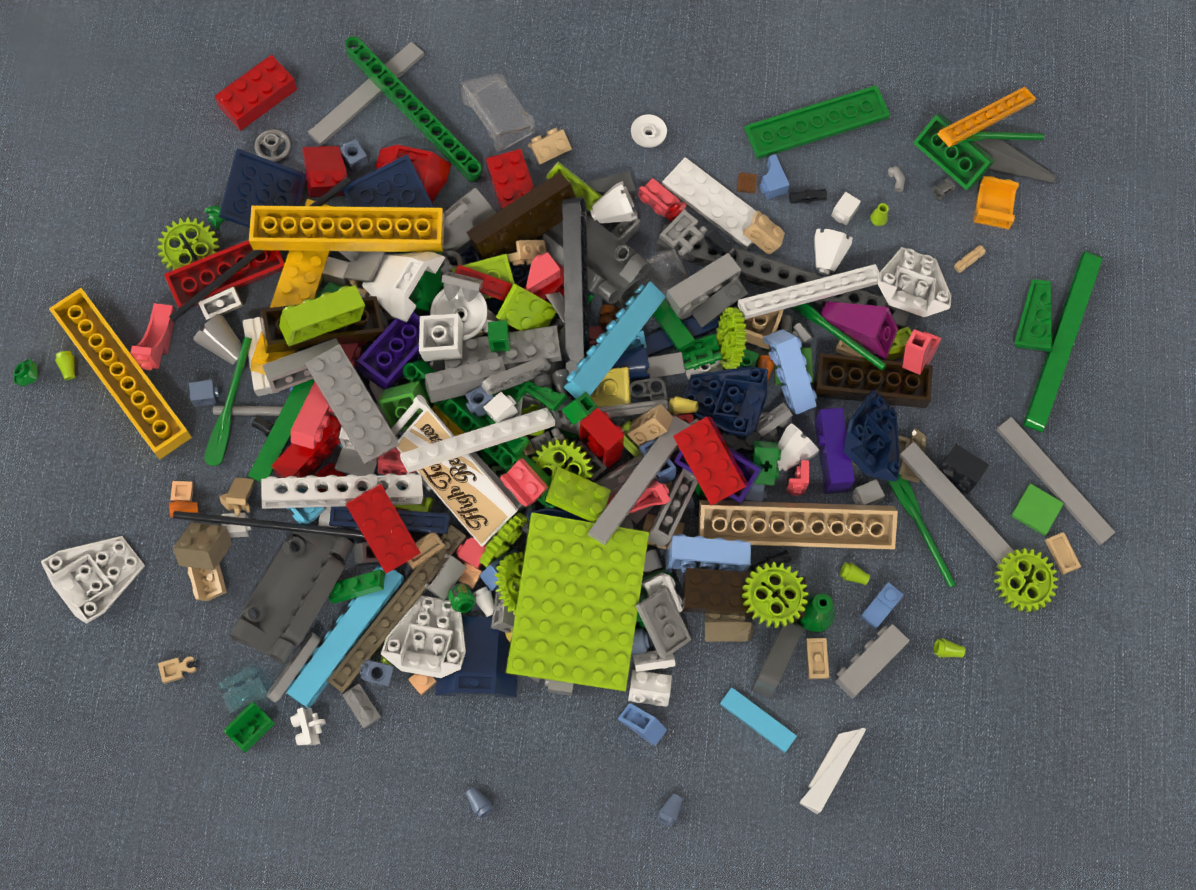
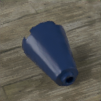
(637, 362)

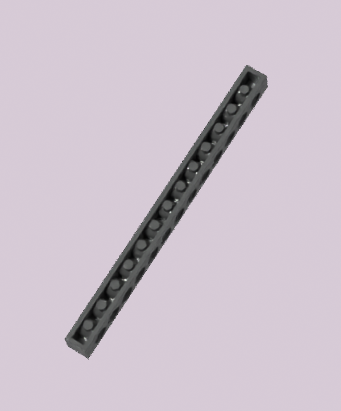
(773, 281)

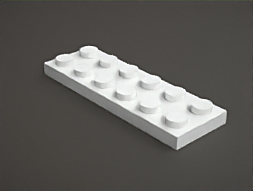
(710, 200)

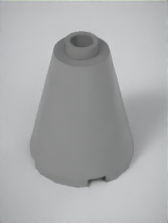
(219, 339)

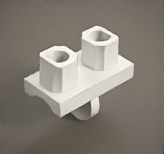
(310, 726)

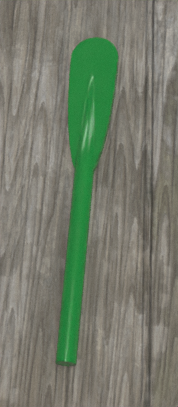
(1004, 135)
(808, 312)
(219, 438)
(907, 499)

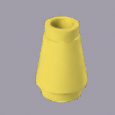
(682, 406)

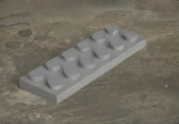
(524, 347)
(352, 404)

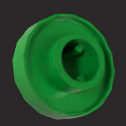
(25, 373)

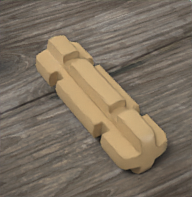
(969, 259)

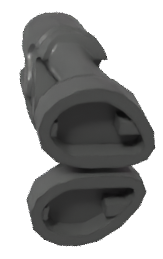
(559, 380)

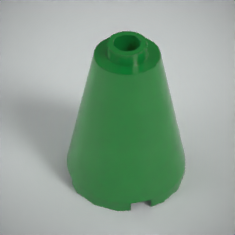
(818, 612)

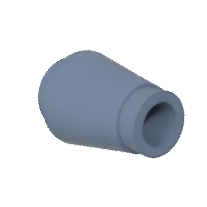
(479, 803)
(669, 812)

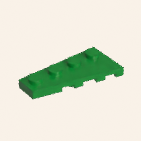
(1036, 319)

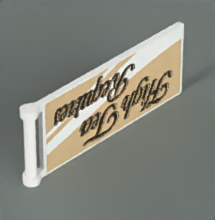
(458, 481)

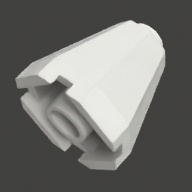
(614, 206)
(830, 250)
(795, 448)

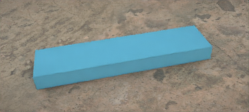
(758, 720)

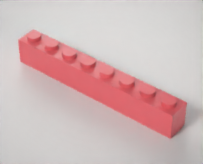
(316, 411)

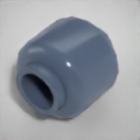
(641, 641)

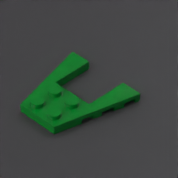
(544, 395)

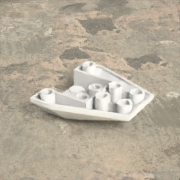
(397, 279)
(914, 283)
(93, 575)
(427, 639)

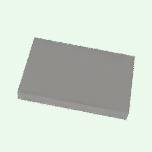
(663, 622)

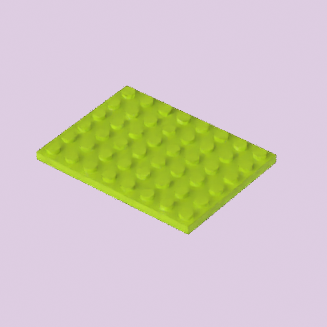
(577, 603)

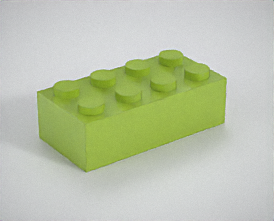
(321, 315)

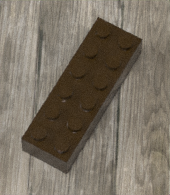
(522, 219)
(365, 330)
(856, 376)
(722, 592)

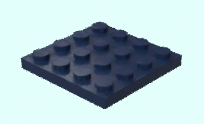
(258, 183)
(389, 186)

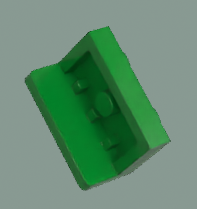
(248, 727)

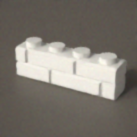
(252, 330)

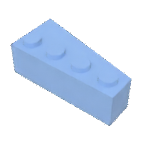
(791, 370)
(707, 554)

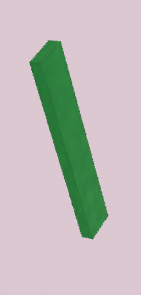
(281, 432)

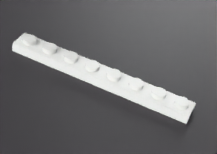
(809, 291)
(477, 440)

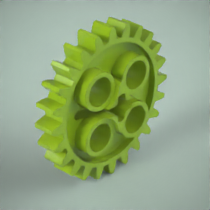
(174, 255)
(731, 337)
(548, 458)
(506, 536)
(509, 579)
(787, 582)
(1041, 589)

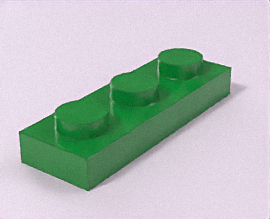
(357, 586)

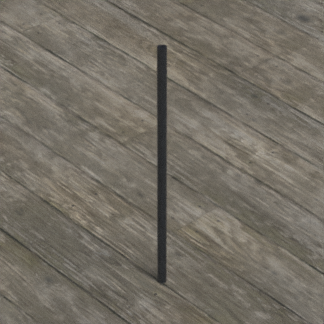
(247, 259)
(268, 524)

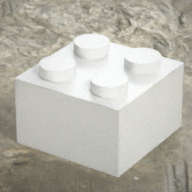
(441, 337)

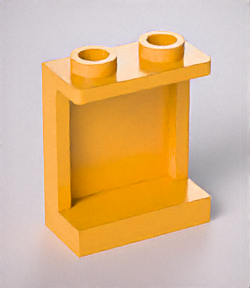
(995, 202)

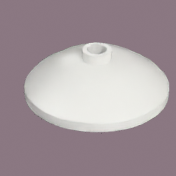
(475, 311)

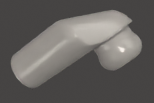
(899, 176)

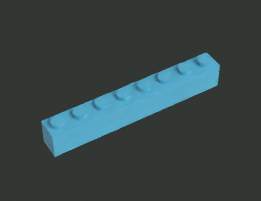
(615, 340)
(341, 640)

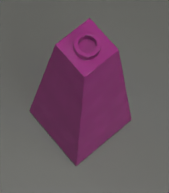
(865, 324)

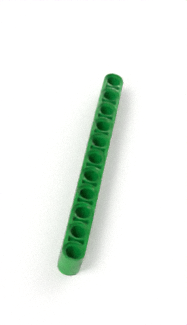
(416, 116)
(1062, 342)
(461, 418)

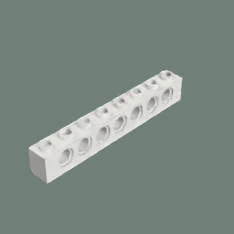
(333, 497)

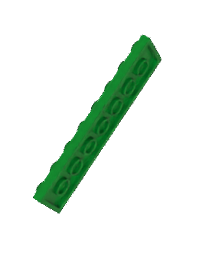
(816, 122)

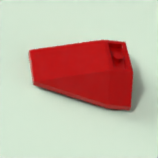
(430, 167)

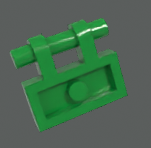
(702, 347)

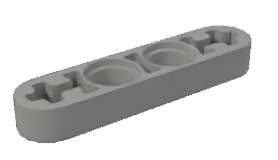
(515, 375)
(293, 667)

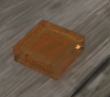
(746, 183)

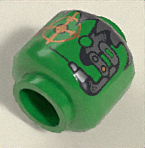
(461, 597)

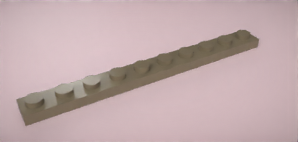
(394, 612)

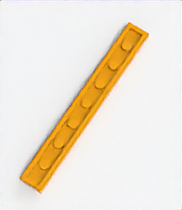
(986, 116)

